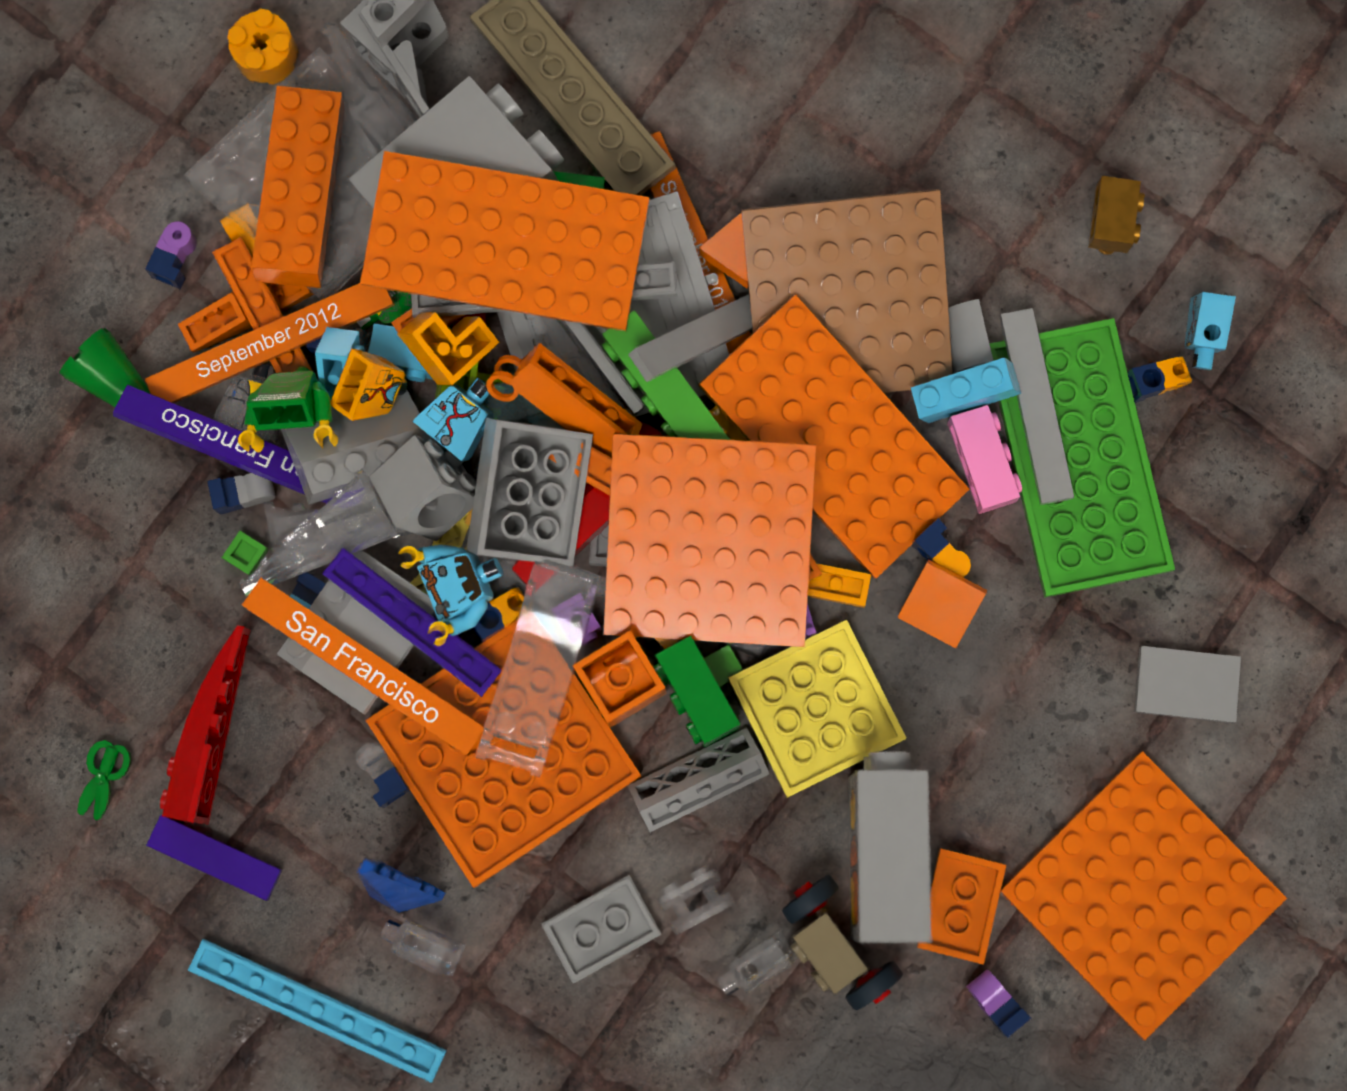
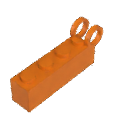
(564, 396)

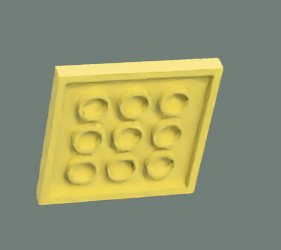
(816, 708)

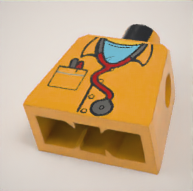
(367, 386)

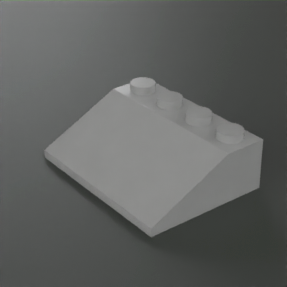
(360, 445)
(525, 500)
(362, 626)

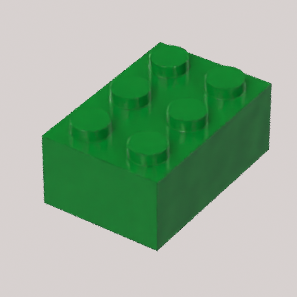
(696, 693)

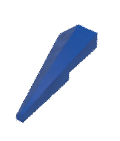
(395, 888)

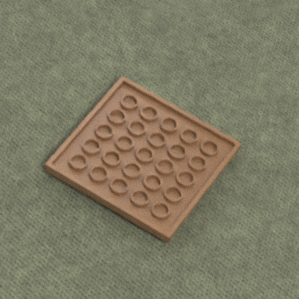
(865, 272)

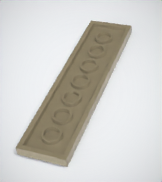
(573, 94)

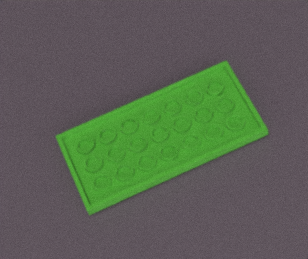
(1115, 519)

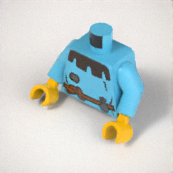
(455, 586)

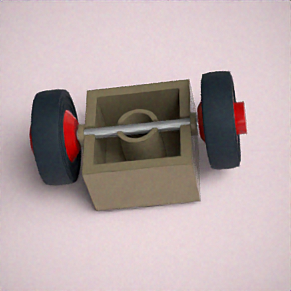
(829, 951)

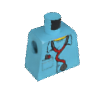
(1213, 314)
(457, 418)

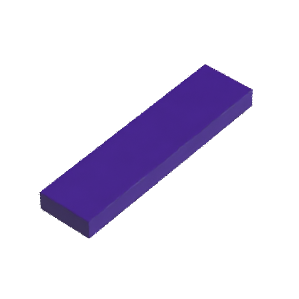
(214, 857)

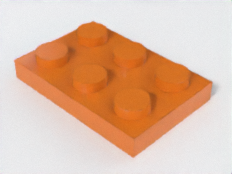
(963, 905)

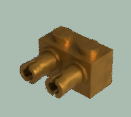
(1115, 215)

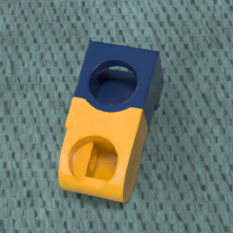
(1158, 378)
(936, 548)
(499, 614)

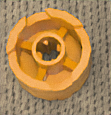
(258, 31)

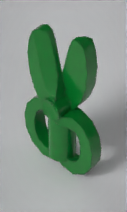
(99, 787)

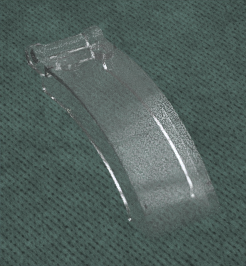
(540, 663)

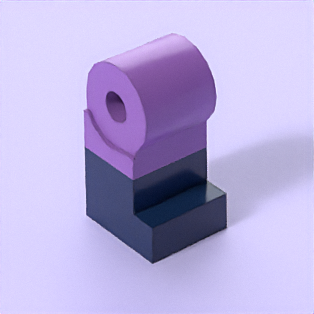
(170, 253)
(998, 1003)

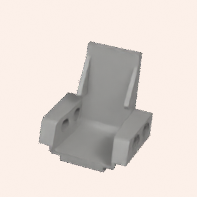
(386, 40)

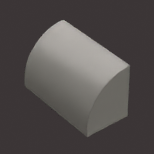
(968, 336)

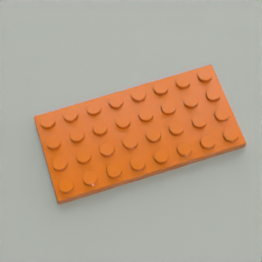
(505, 241)
(873, 469)

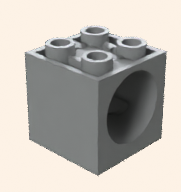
(424, 488)

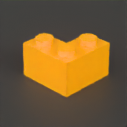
(447, 352)

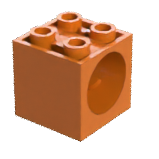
(620, 679)

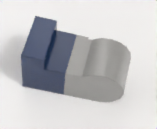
(239, 492)

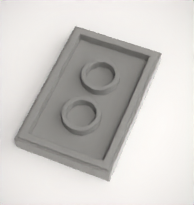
(1187, 684)
(601, 929)

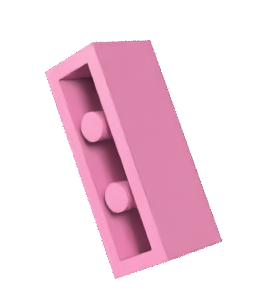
(984, 459)

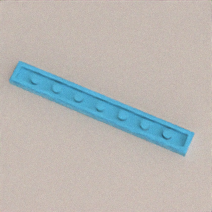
(317, 1010)

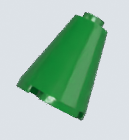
(102, 368)

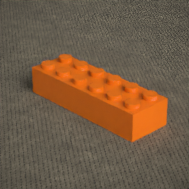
(298, 187)

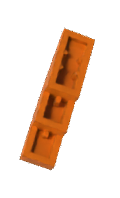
(227, 318)

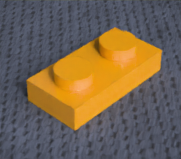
(840, 586)

